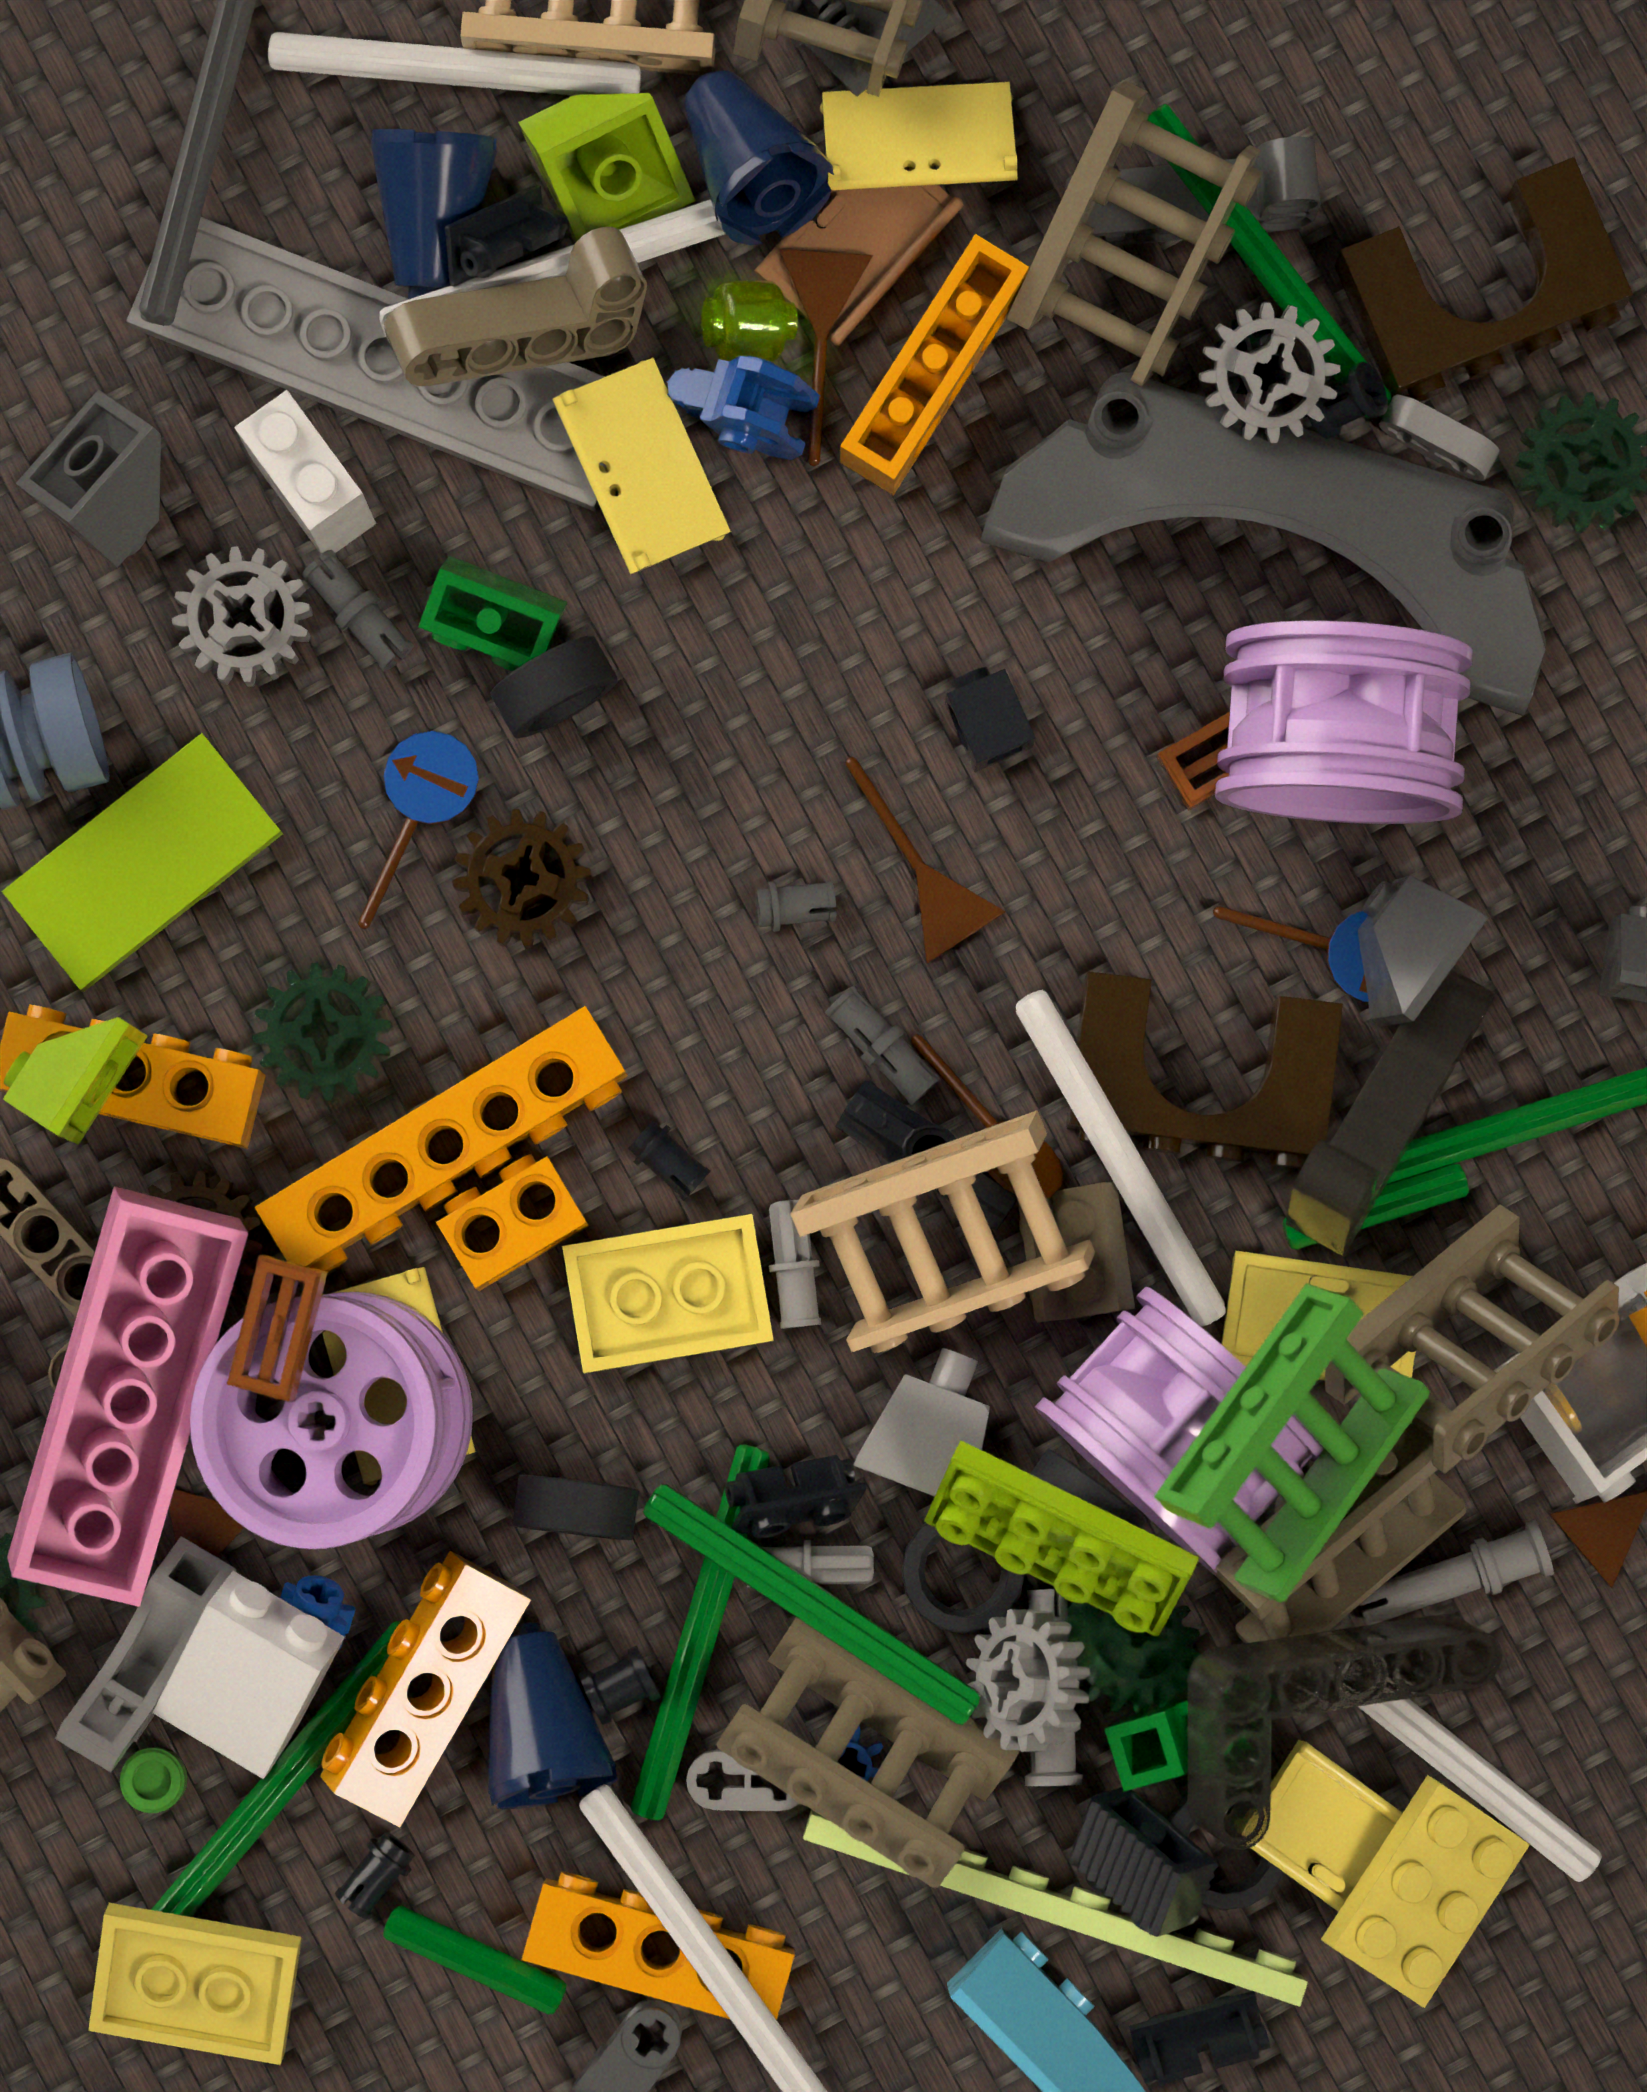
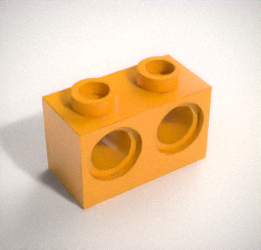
(520, 1237)

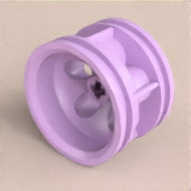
(1343, 722)
(1143, 1406)
(415, 1454)

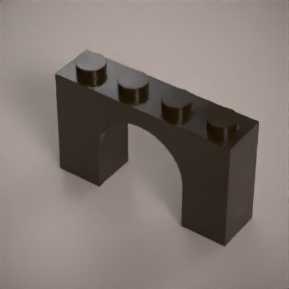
(1424, 345)
(1281, 1117)

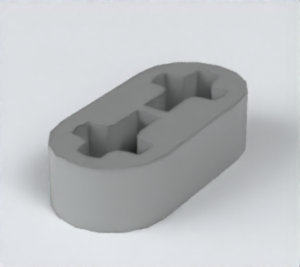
(1439, 437)
(733, 1797)

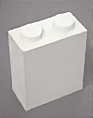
(305, 474)
(248, 1674)

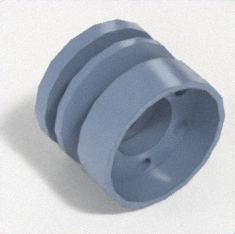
(49, 730)

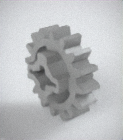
(1283, 332)
(227, 637)
(1028, 1680)

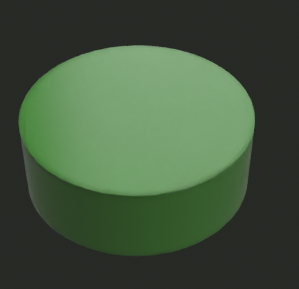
(153, 1779)

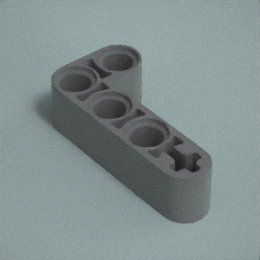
(1282, 201)

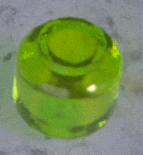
(748, 320)

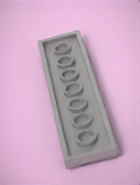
(326, 342)

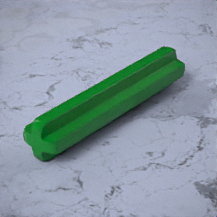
(1404, 1199)
(474, 1960)

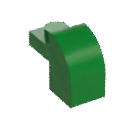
(1152, 1745)

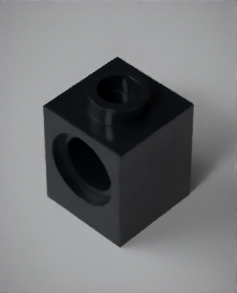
(988, 717)

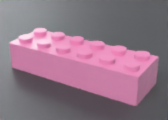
(126, 1397)

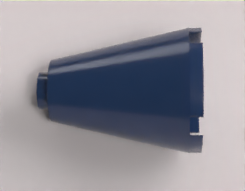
(754, 160)
(422, 188)
(541, 1726)

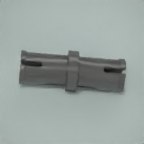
(357, 610)
(882, 1045)

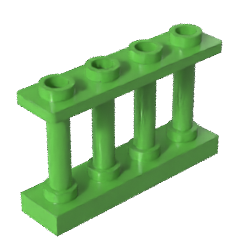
(1255, 1413)

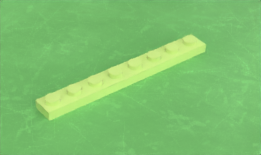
(1089, 1914)

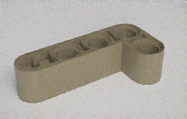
(525, 323)
(60, 1263)

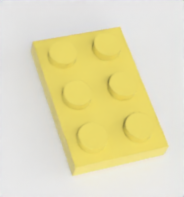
(667, 1293)
(1425, 1891)
(194, 1983)

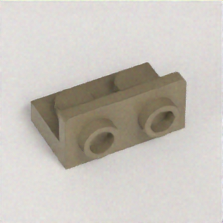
(1083, 1215)

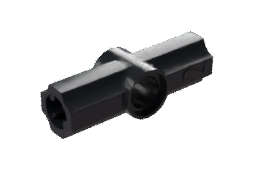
(895, 1131)

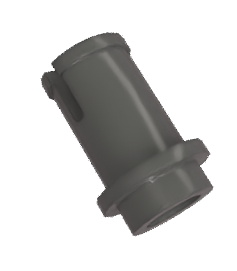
(795, 904)

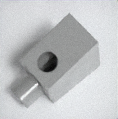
(925, 1425)

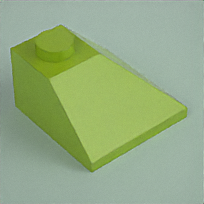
(607, 160)
(72, 1076)

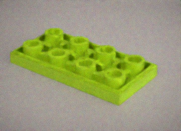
(142, 862)
(1060, 1540)

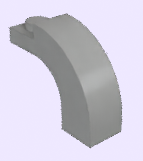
(135, 1674)

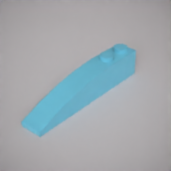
(1037, 2021)

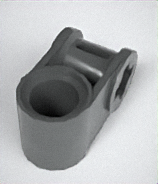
(624, 2061)

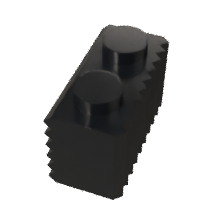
(1142, 1862)

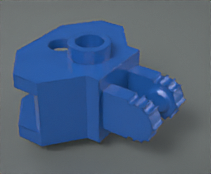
(745, 403)

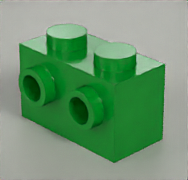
(490, 614)

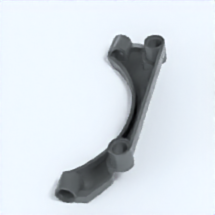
(1374, 509)

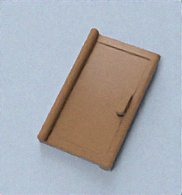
(879, 222)

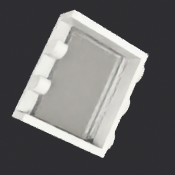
(1598, 1414)

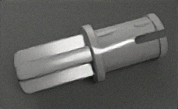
(793, 1269)
(829, 1563)

